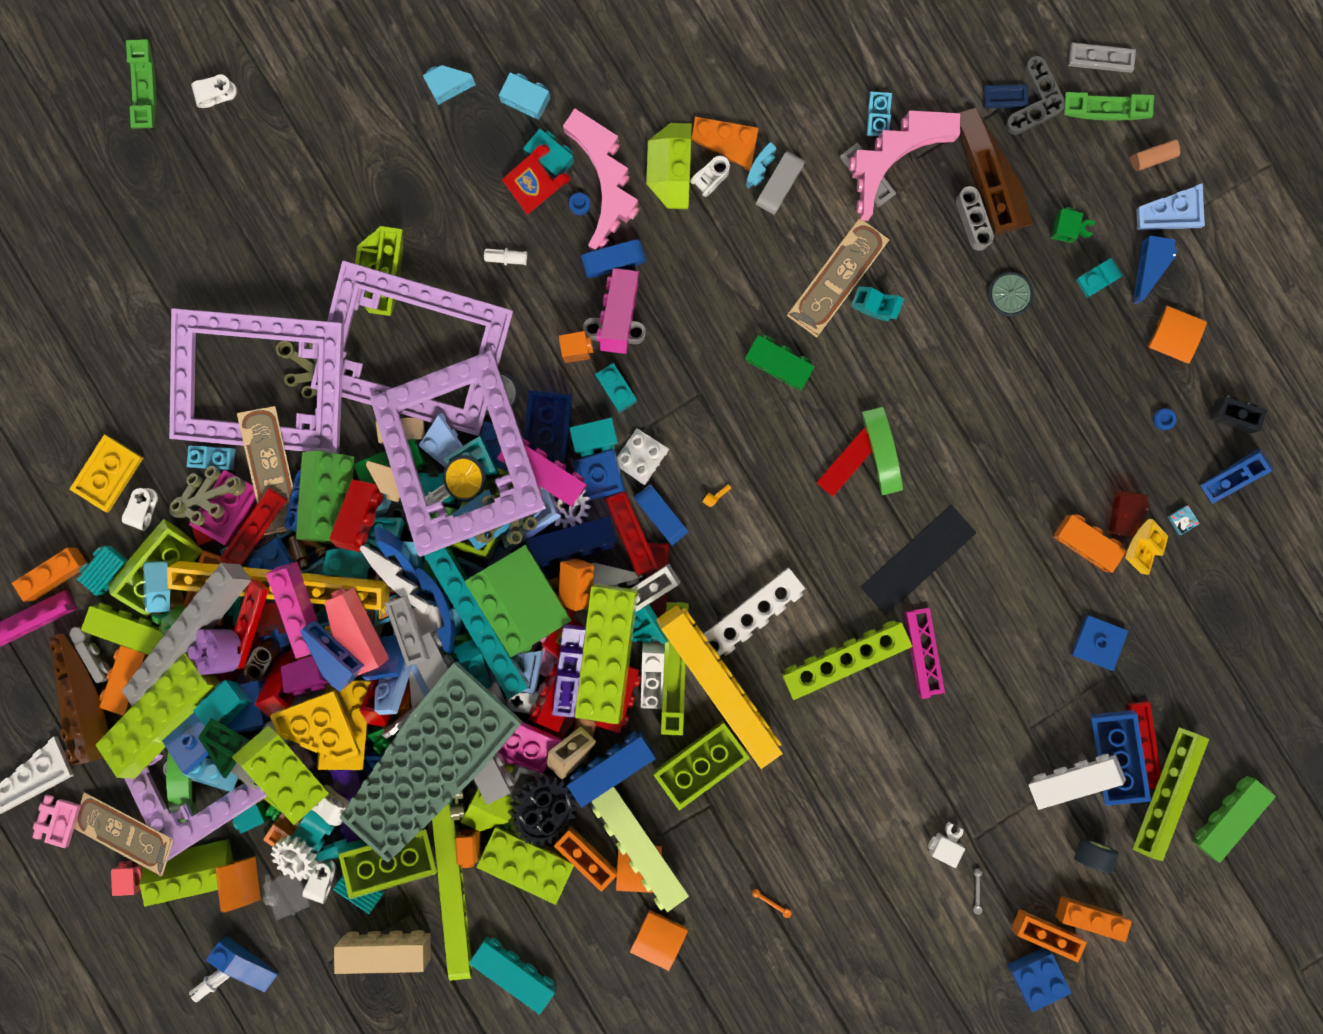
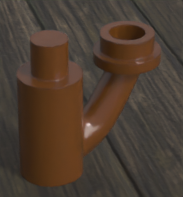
(301, 553)

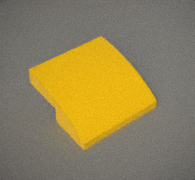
(1147, 543)

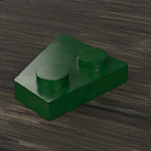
(221, 745)

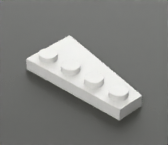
(38, 774)

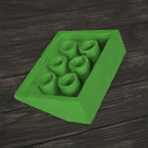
(518, 601)

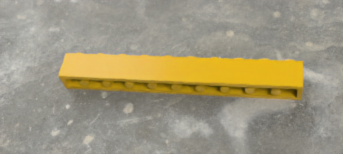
(372, 593)

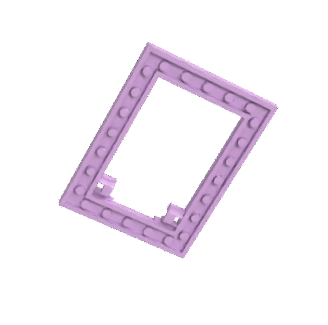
(350, 293)
(327, 349)
(513, 504)
(209, 819)

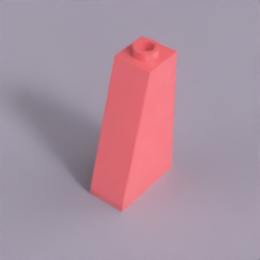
(354, 629)

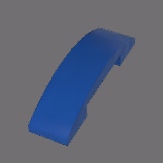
(392, 545)
(447, 633)

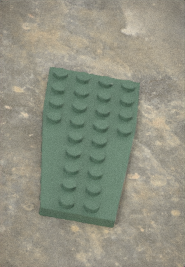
(430, 761)

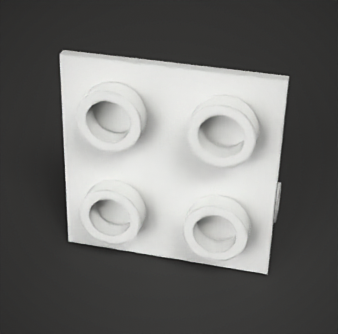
(641, 456)

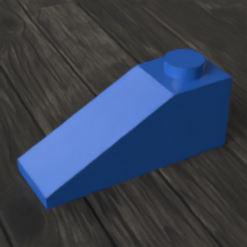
(1154, 260)
(1237, 475)
(333, 659)
(241, 964)

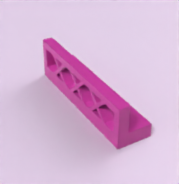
(36, 617)
(917, 654)

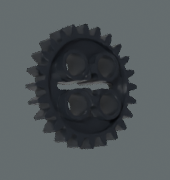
(542, 810)

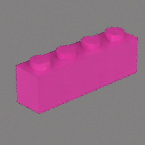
(619, 311)
(553, 476)
(293, 604)

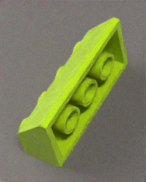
(163, 544)
(186, 873)

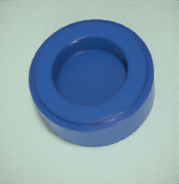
(579, 203)
(1164, 419)

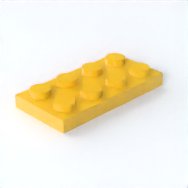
(351, 700)

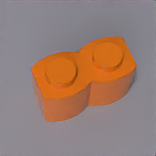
(467, 847)

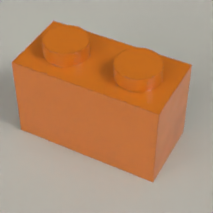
(575, 347)
(575, 583)

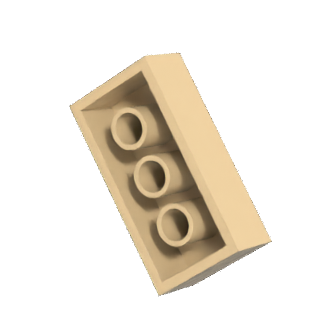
(382, 952)

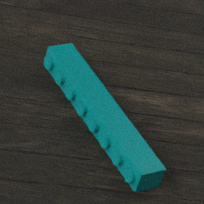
(452, 580)

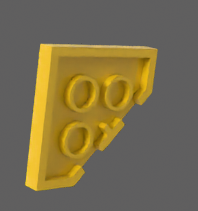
(318, 726)

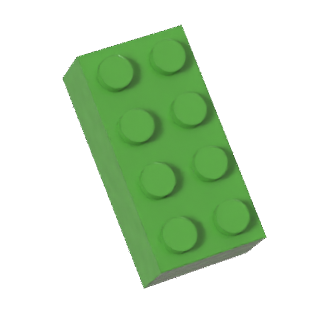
(321, 493)

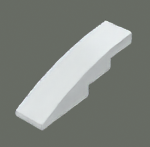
(392, 573)

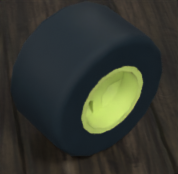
(1096, 856)

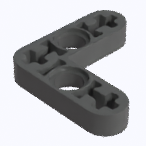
(1045, 98)

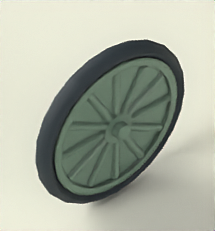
(1010, 294)

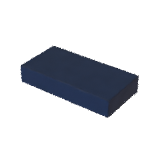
(1005, 96)

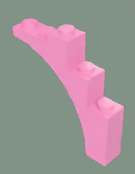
(917, 130)
(599, 145)

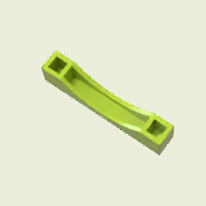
(673, 686)

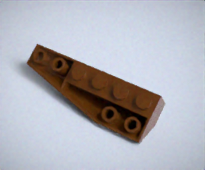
(993, 176)
(78, 704)

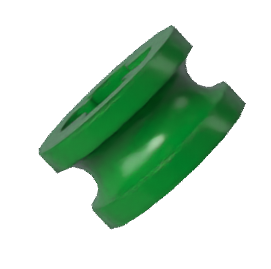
(273, 812)

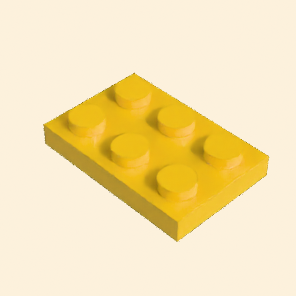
(106, 473)

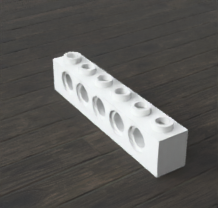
(793, 592)

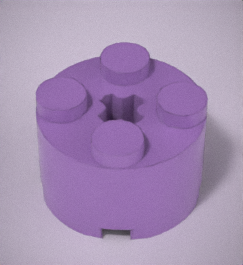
(215, 651)

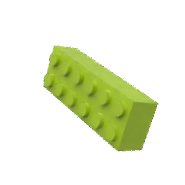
(606, 653)
(140, 732)

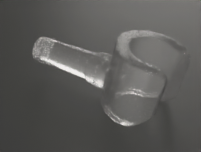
(270, 898)

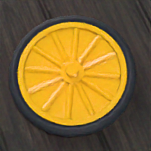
(464, 478)

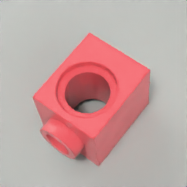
(126, 878)

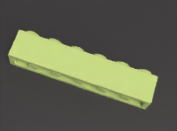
(640, 849)

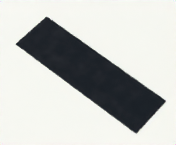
(918, 560)

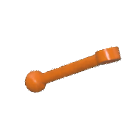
(786, 912)

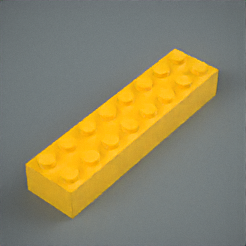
(715, 680)

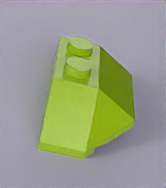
(670, 165)
(383, 253)
(484, 816)

